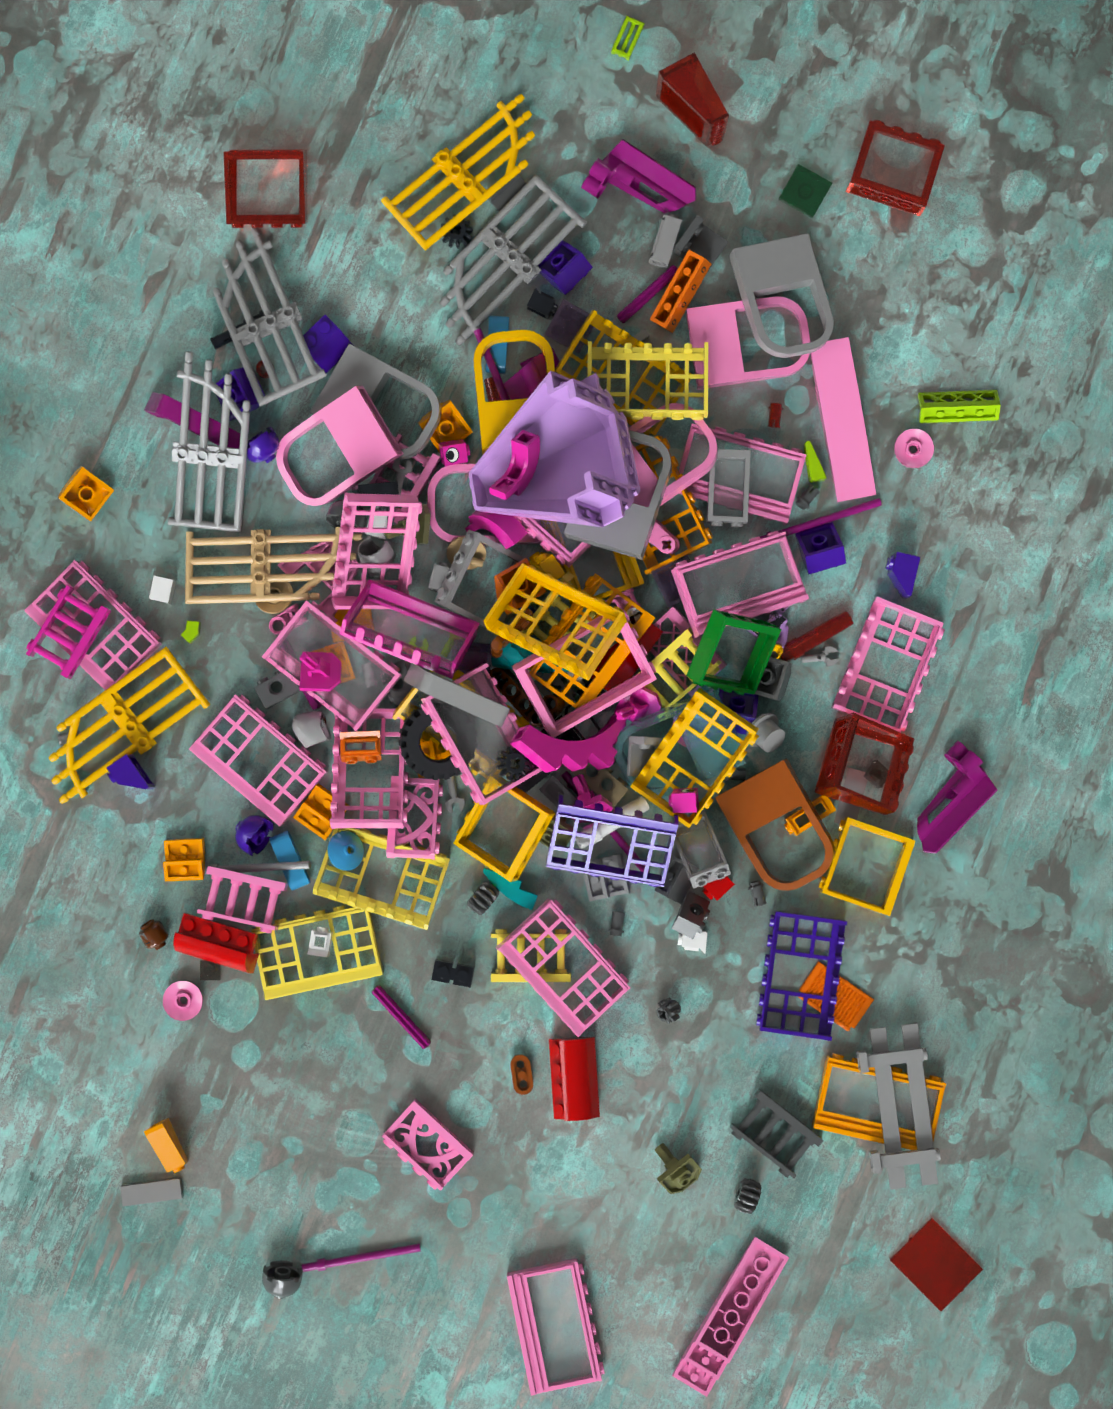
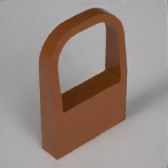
(764, 800)

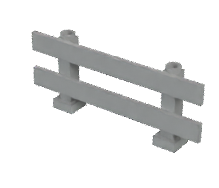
(881, 1060)

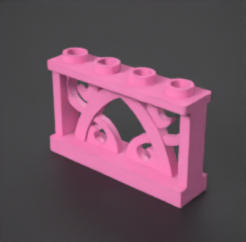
(395, 838)
(424, 1116)

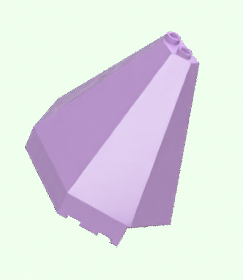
(584, 458)

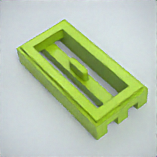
(621, 53)

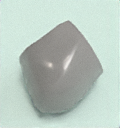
(371, 553)
(310, 728)

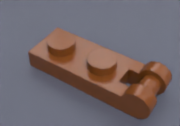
(499, 643)

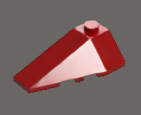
(629, 665)

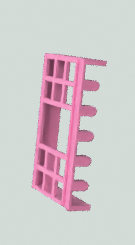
(347, 528)
(860, 653)
(88, 663)
(241, 784)
(339, 788)
(542, 988)

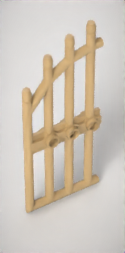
(260, 566)

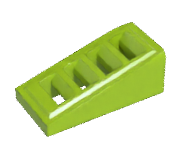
(814, 467)

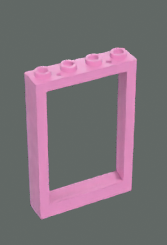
(601, 702)

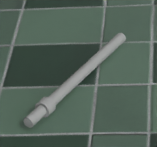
(264, 866)

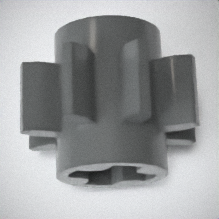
(668, 1010)

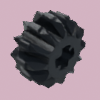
(457, 239)
(512, 754)

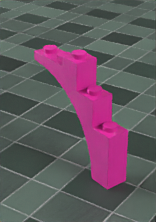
(551, 753)

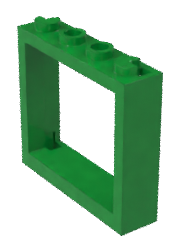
(756, 664)

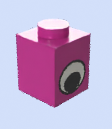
(454, 452)
(684, 800)

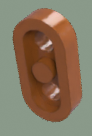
(522, 1073)

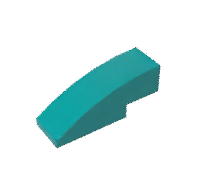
(511, 889)

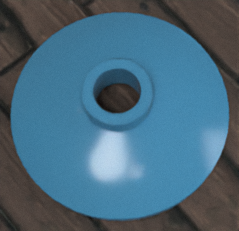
(338, 850)

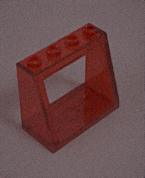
(692, 99)
(885, 194)
(257, 221)
(837, 756)

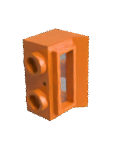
(360, 746)

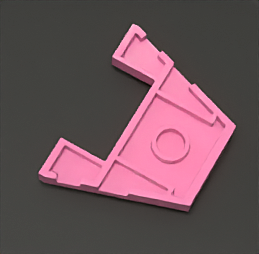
(295, 567)

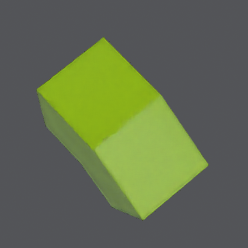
(192, 631)

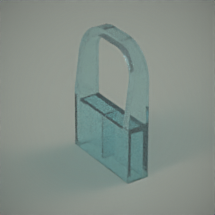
(706, 758)

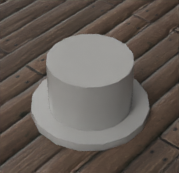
(769, 732)

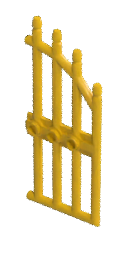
(460, 176)
(126, 720)

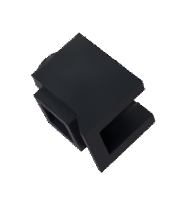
(542, 304)

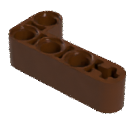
(519, 698)

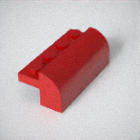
(216, 943)
(574, 1078)

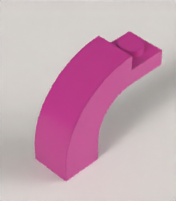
(521, 467)
(503, 527)

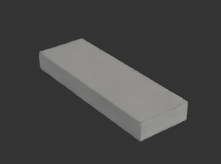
(151, 1192)

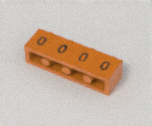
(680, 291)

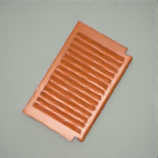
(850, 1002)

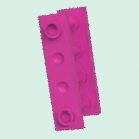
(88, 632)

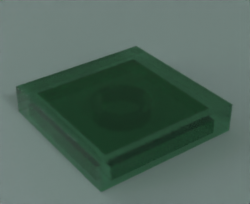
(805, 191)

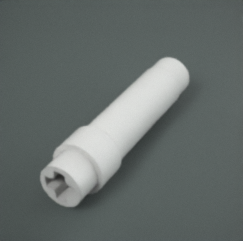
(605, 829)

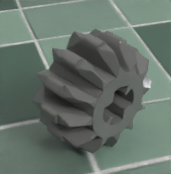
(483, 898)
(747, 1196)

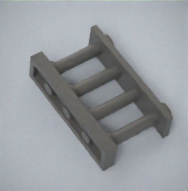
(794, 1126)

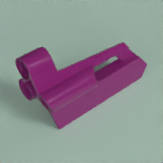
(628, 167)
(528, 377)
(968, 791)

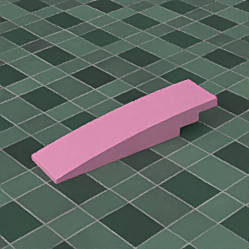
(843, 420)
(730, 1316)

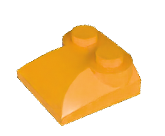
(451, 425)
(85, 493)

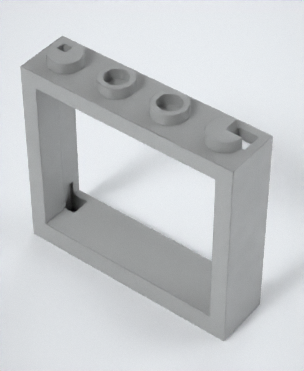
(458, 568)

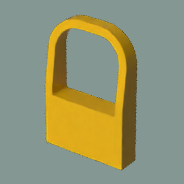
(497, 414)

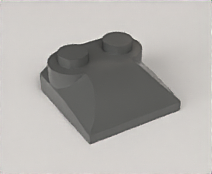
(774, 679)

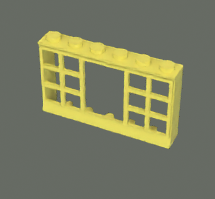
(648, 353)
(375, 906)
(325, 980)

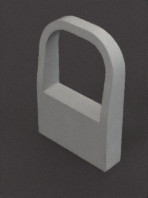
(774, 269)
(362, 369)
(632, 532)

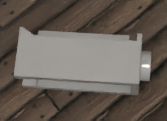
(665, 240)

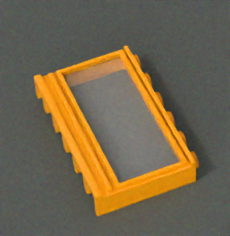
(850, 1102)

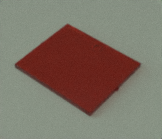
(936, 1264)

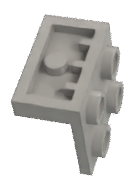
(639, 753)

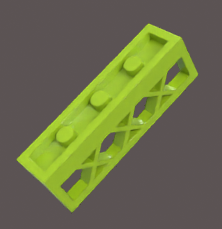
(959, 409)

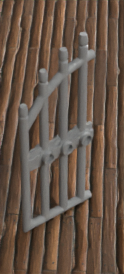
(508, 252)
(269, 324)
(207, 454)

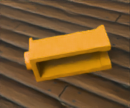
(791, 825)

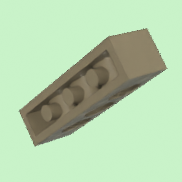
(614, 794)

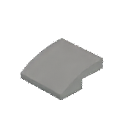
(604, 887)

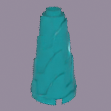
(513, 654)

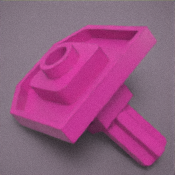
(319, 671)
(638, 705)
(588, 797)

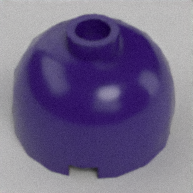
(263, 446)
(252, 834)

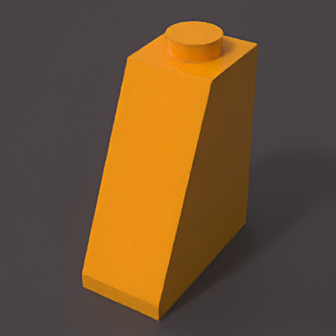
(167, 1145)

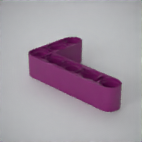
(170, 409)

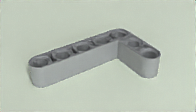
(456, 695)

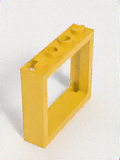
(514, 872)
(897, 876)

